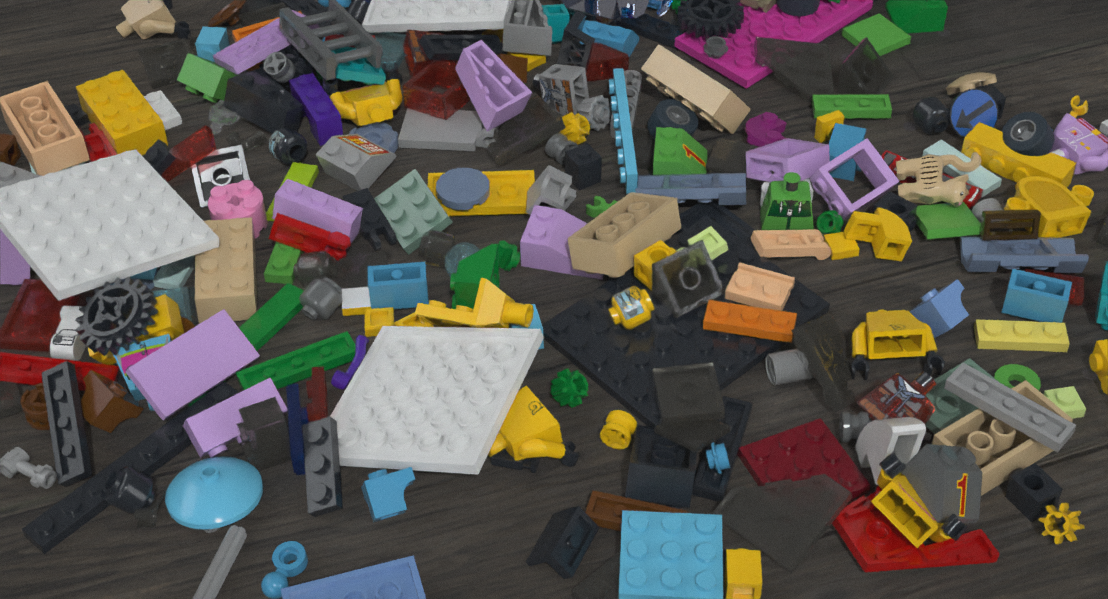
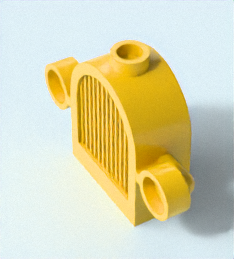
(1061, 210)

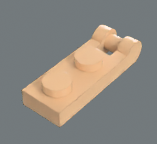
(790, 243)

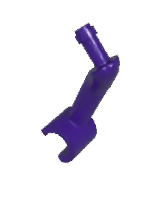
(341, 379)

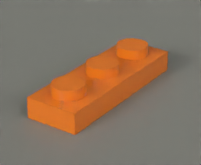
(749, 321)

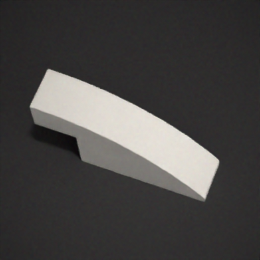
(888, 436)

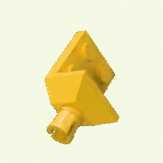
(491, 310)

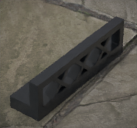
(571, 43)

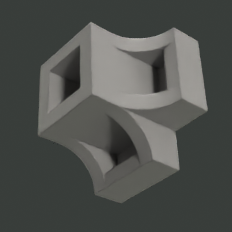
(551, 190)

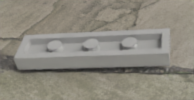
(1010, 407)

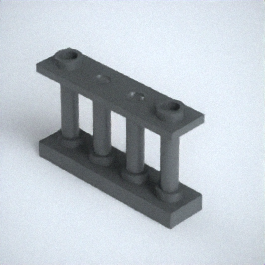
(319, 52)

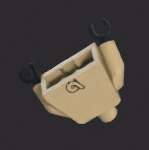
(150, 18)

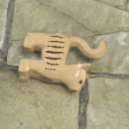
(929, 182)

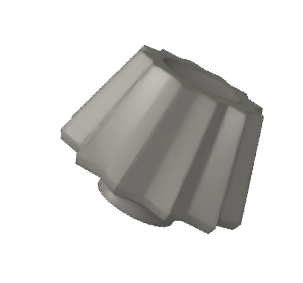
(596, 111)

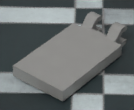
(459, 132)

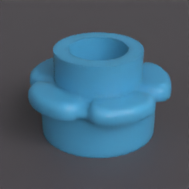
(718, 457)

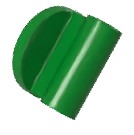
(508, 255)

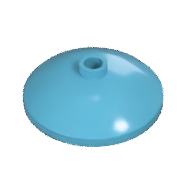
(214, 493)

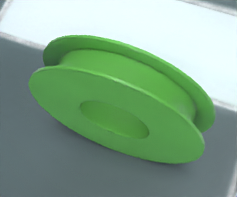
(1017, 372)

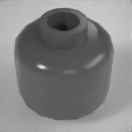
(320, 299)

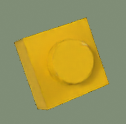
(825, 125)

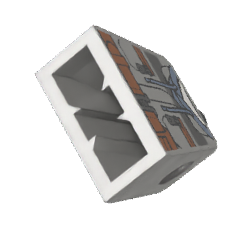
(563, 87)

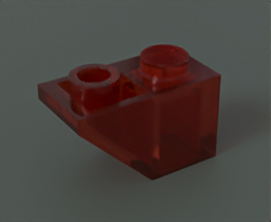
(604, 60)

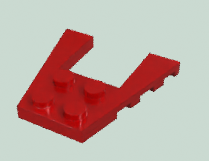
(883, 547)

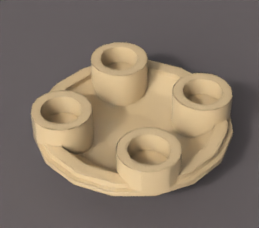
(971, 81)

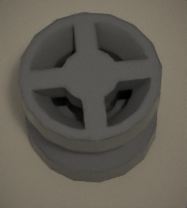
(273, 67)
(557, 146)
(852, 425)

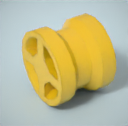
(618, 429)

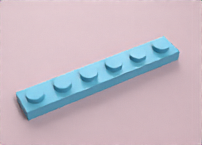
(624, 135)

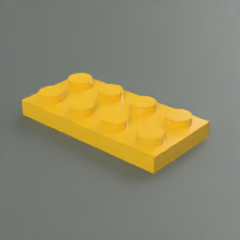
(506, 194)

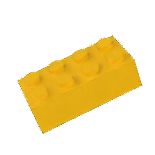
(121, 112)

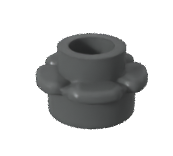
(715, 47)

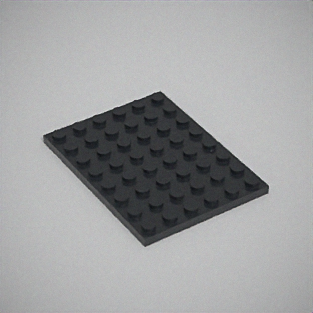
(624, 358)

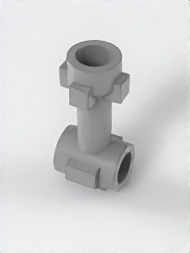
(17, 461)

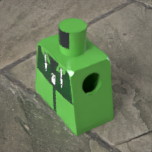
(787, 205)

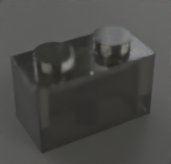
(265, 434)

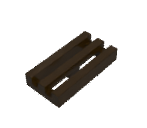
(1010, 214)

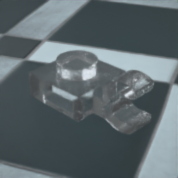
(221, 116)

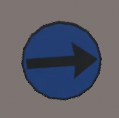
(971, 108)

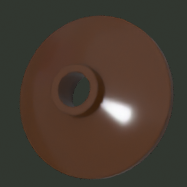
(228, 14)

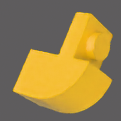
(883, 229)

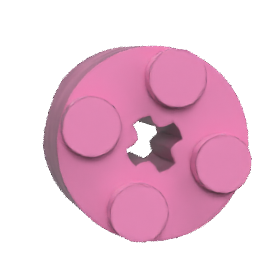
(238, 201)

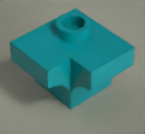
(558, 19)

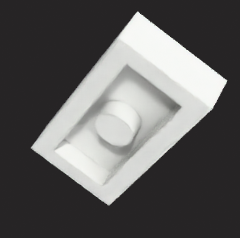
(164, 109)

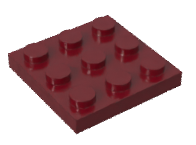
(802, 454)

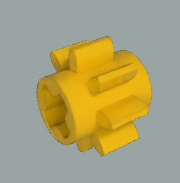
(576, 127)
(1069, 527)

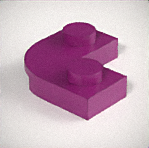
(765, 129)

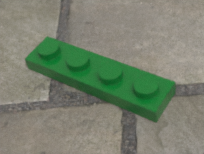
(299, 363)

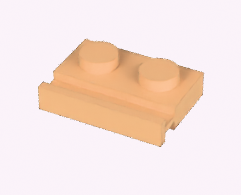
(759, 287)

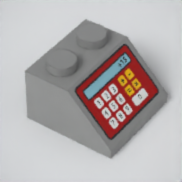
(354, 160)

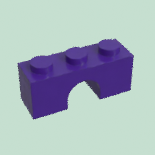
(318, 107)

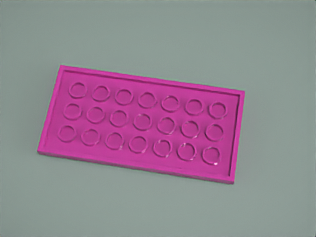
(740, 61)

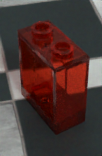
(418, 90)

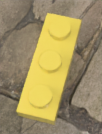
(1021, 335)

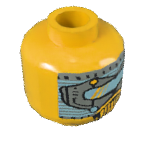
(631, 307)

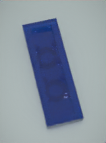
(296, 418)

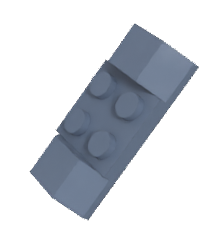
(727, 187)
(1011, 254)

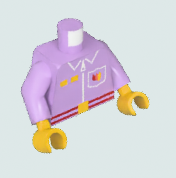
(1080, 141)

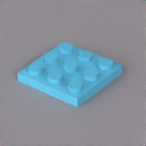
(671, 556)

